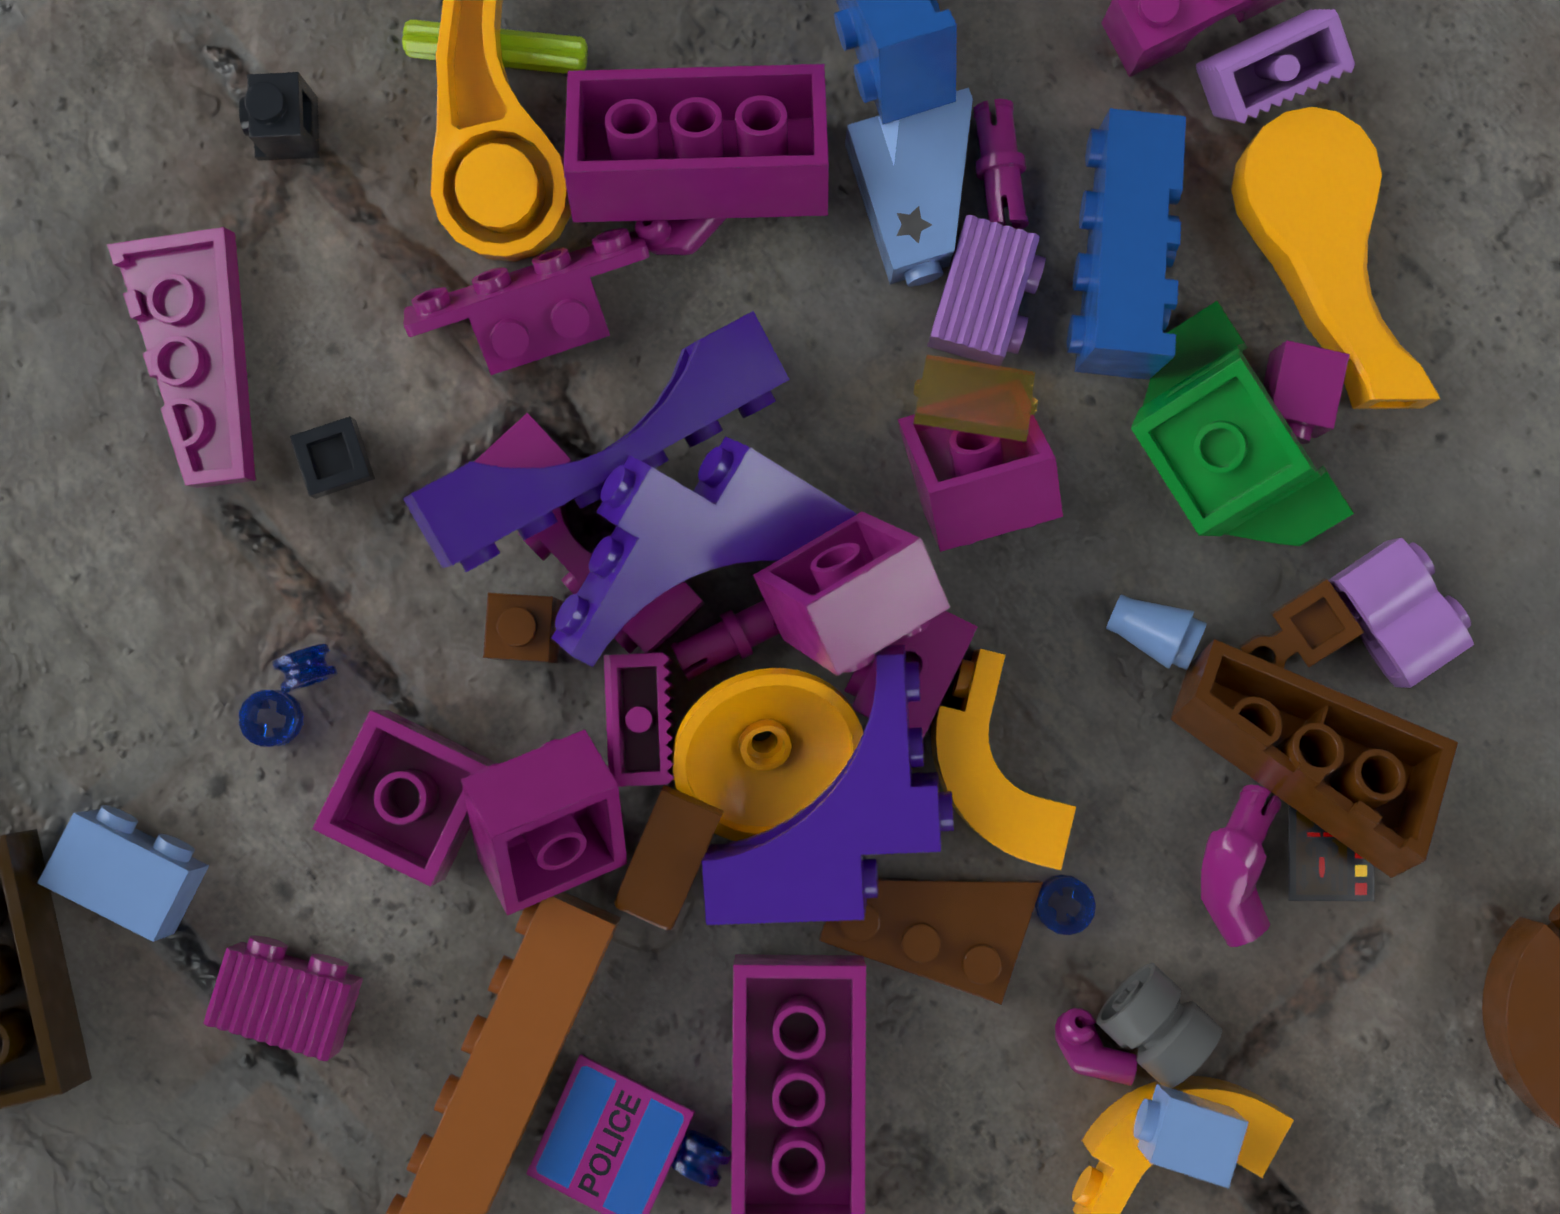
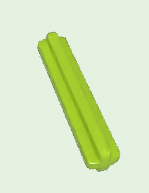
(519, 48)

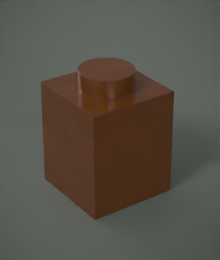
(521, 628)

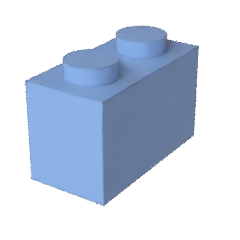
(124, 872)

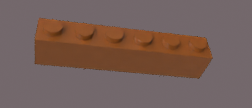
(508, 1058)

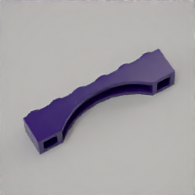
(486, 502)

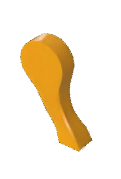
(492, 166)
(1309, 205)

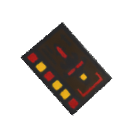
(1324, 866)

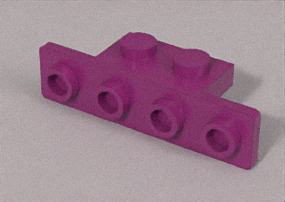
(534, 308)

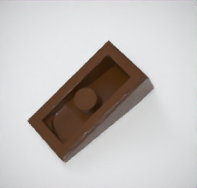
(667, 858)

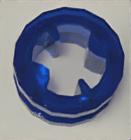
(304, 668)
(256, 730)
(1081, 894)
(700, 1158)

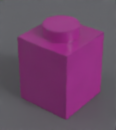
(1306, 386)

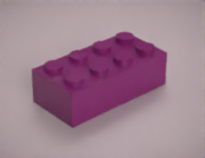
(696, 143)
(798, 1084)

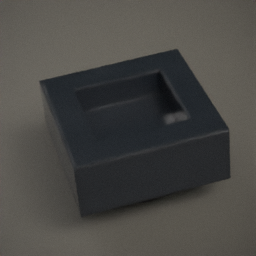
(332, 457)

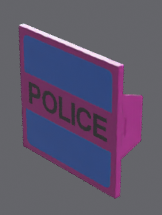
(610, 1141)

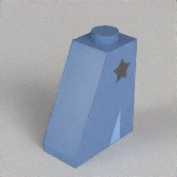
(913, 186)

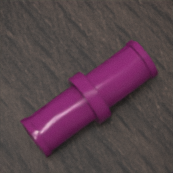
(1000, 163)
(730, 637)

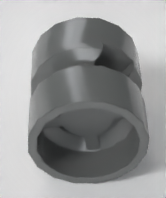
(1169, 1035)

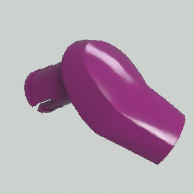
(1233, 866)

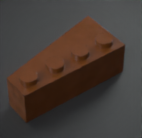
(1322, 752)

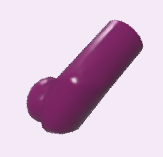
(676, 236)
(1086, 1052)

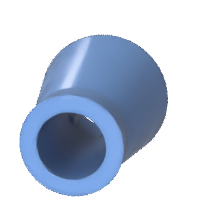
(1158, 630)

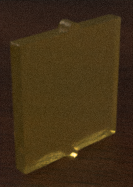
(975, 398)

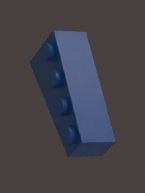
(902, 53)
(1129, 245)

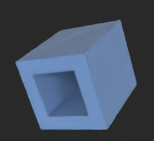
(1190, 1135)

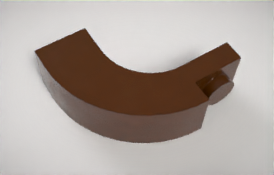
(1524, 1013)

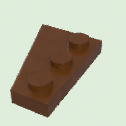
(944, 930)

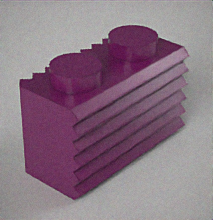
(639, 718)
(284, 998)

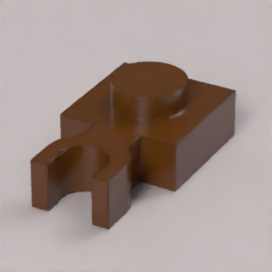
(1310, 624)

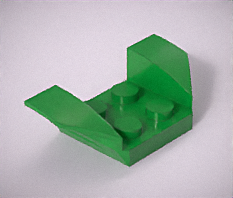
(1229, 445)

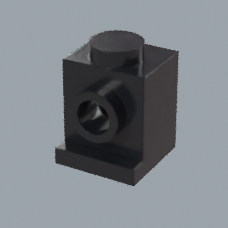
(280, 116)

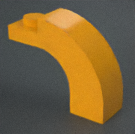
(981, 795)
(1123, 1164)

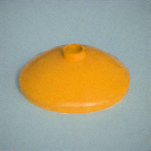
(770, 778)

